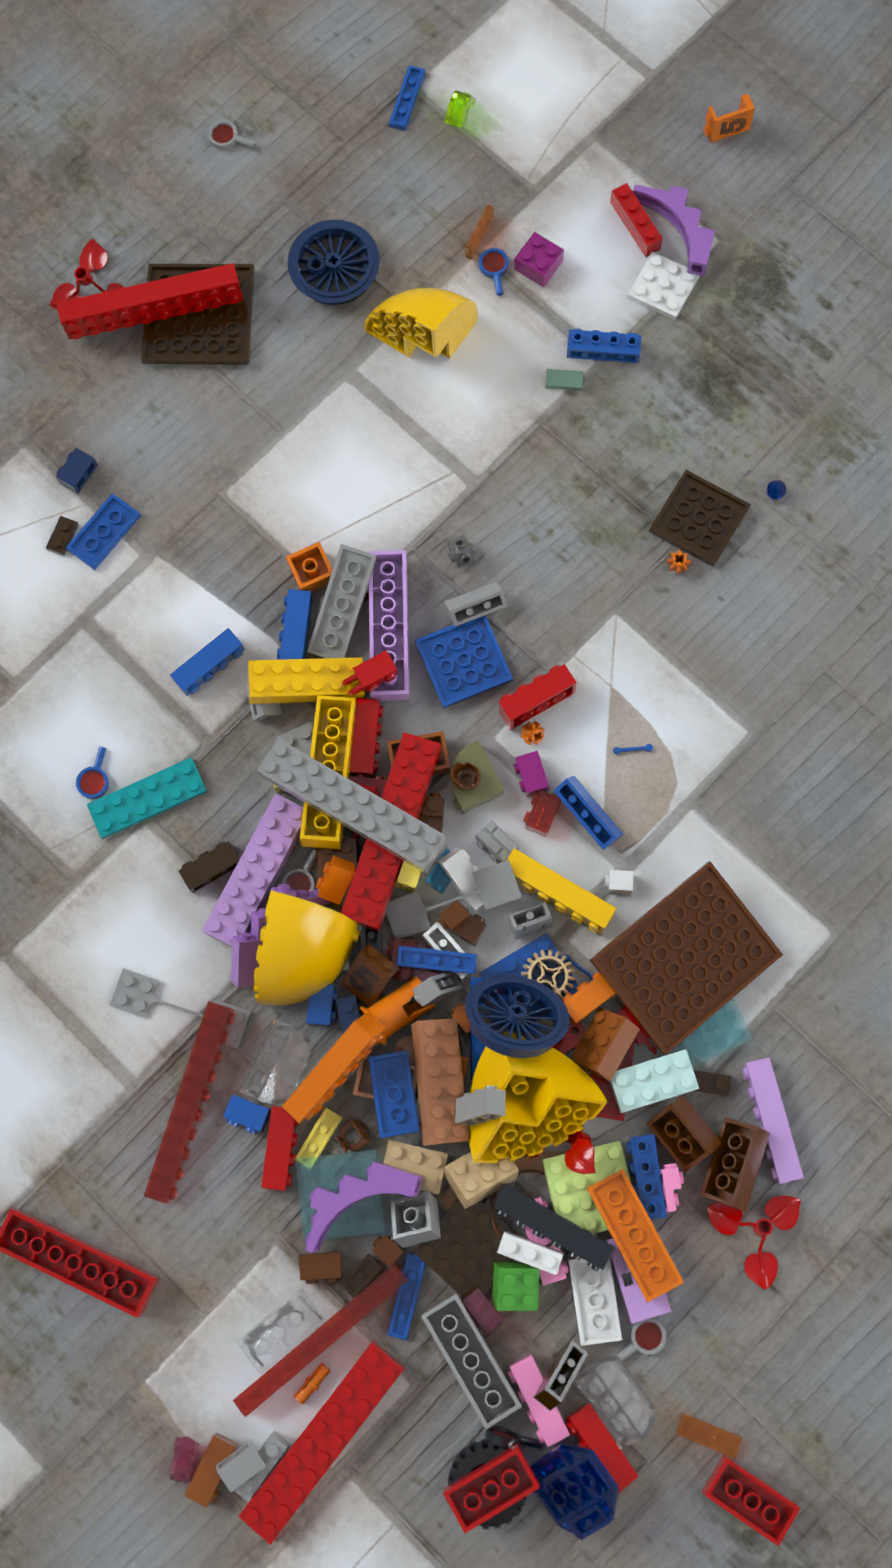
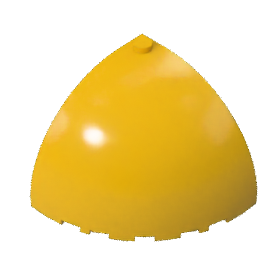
(423, 318)
(300, 950)
(543, 1104)

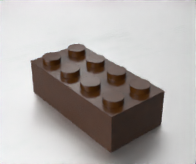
(735, 1164)

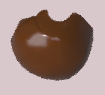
(465, 776)

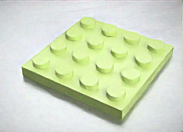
(569, 1188)

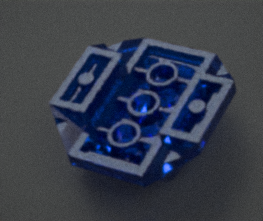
(576, 1489)

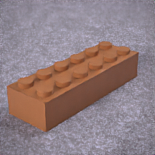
(438, 1080)

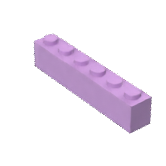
(773, 1119)

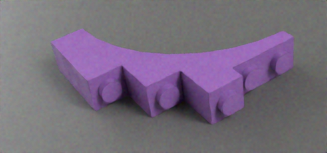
(685, 219)
(246, 944)
(331, 1204)

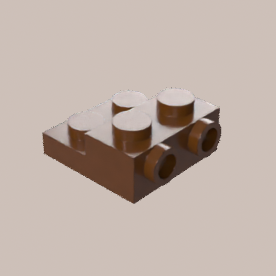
(433, 811)

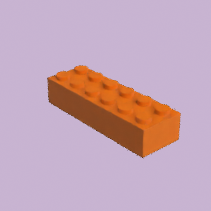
(335, 1067)

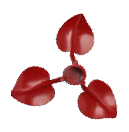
(92, 257)
(581, 1155)
(782, 1212)

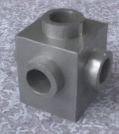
(461, 551)

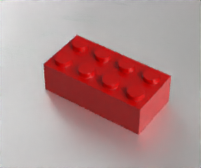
(537, 696)
(491, 1488)
(751, 1500)

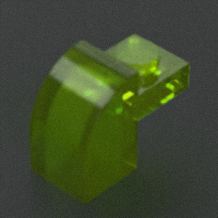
(458, 108)

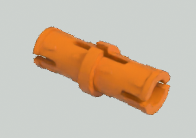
(312, 1383)

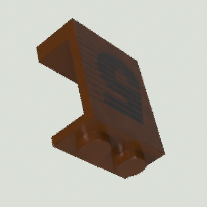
(369, 975)

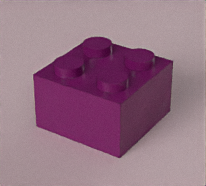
(538, 259)

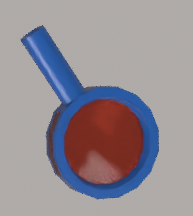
(494, 264)
(93, 781)

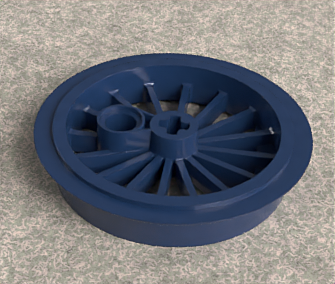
(343, 263)
(516, 1016)

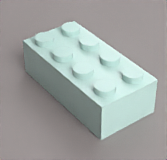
(653, 1081)

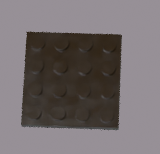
(699, 518)
(466, 1248)

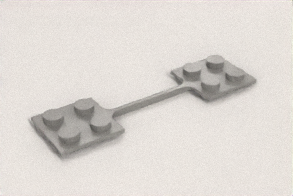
(493, 884)
(137, 993)

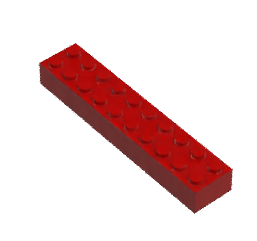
(150, 301)
(378, 868)
(321, 1442)

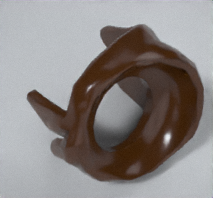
(363, 1132)

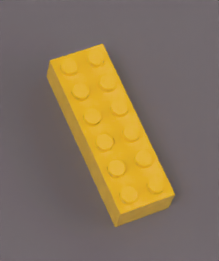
(300, 679)
(561, 893)

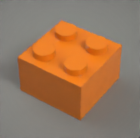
(310, 568)

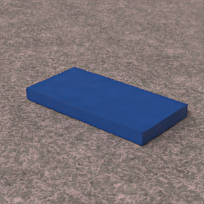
(103, 531)
(394, 1094)

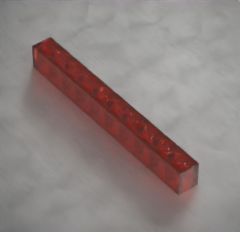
(188, 1103)
(320, 1339)

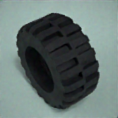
(470, 1458)

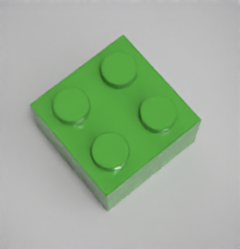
(515, 1286)

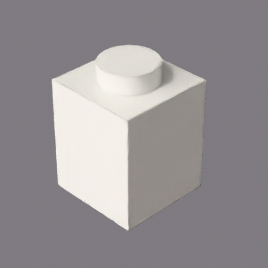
(619, 881)

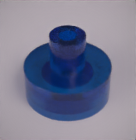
(776, 489)

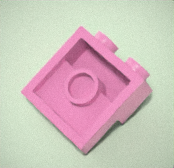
(671, 1179)

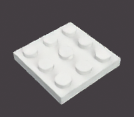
(663, 286)

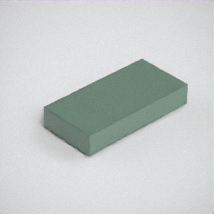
(564, 379)

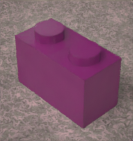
(531, 773)

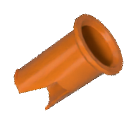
(390, 1009)

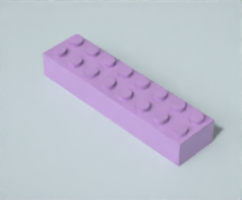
(390, 620)
(256, 870)

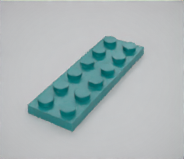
(146, 798)

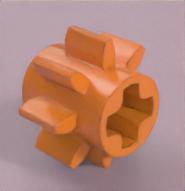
(678, 567)
(532, 733)

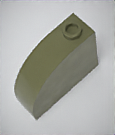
(489, 785)

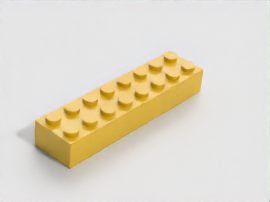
(333, 748)

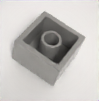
(415, 1219)

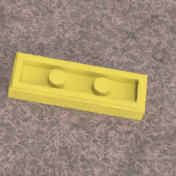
(320, 1135)

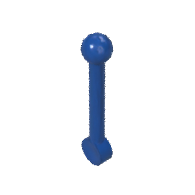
(648, 748)
(579, 967)

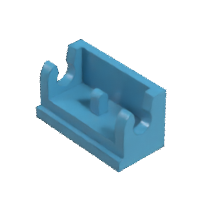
(438, 878)

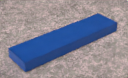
(407, 98)
(437, 959)
(406, 1298)

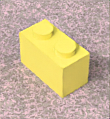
(407, 877)

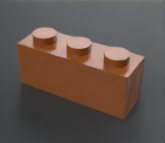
(206, 1479)

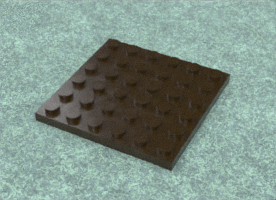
(205, 336)

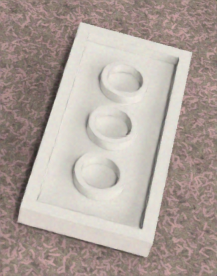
(594, 1303)

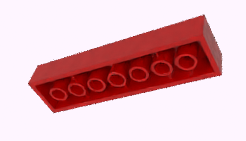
(77, 1262)

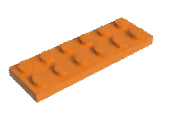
(635, 1235)

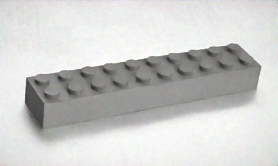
(352, 805)

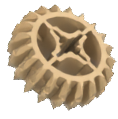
(562, 968)

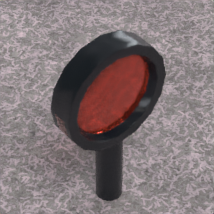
(508, 1438)

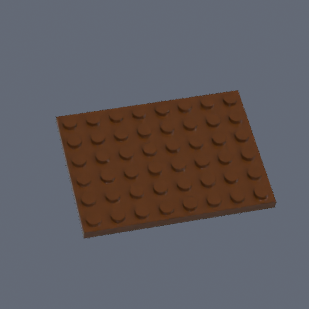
(686, 958)

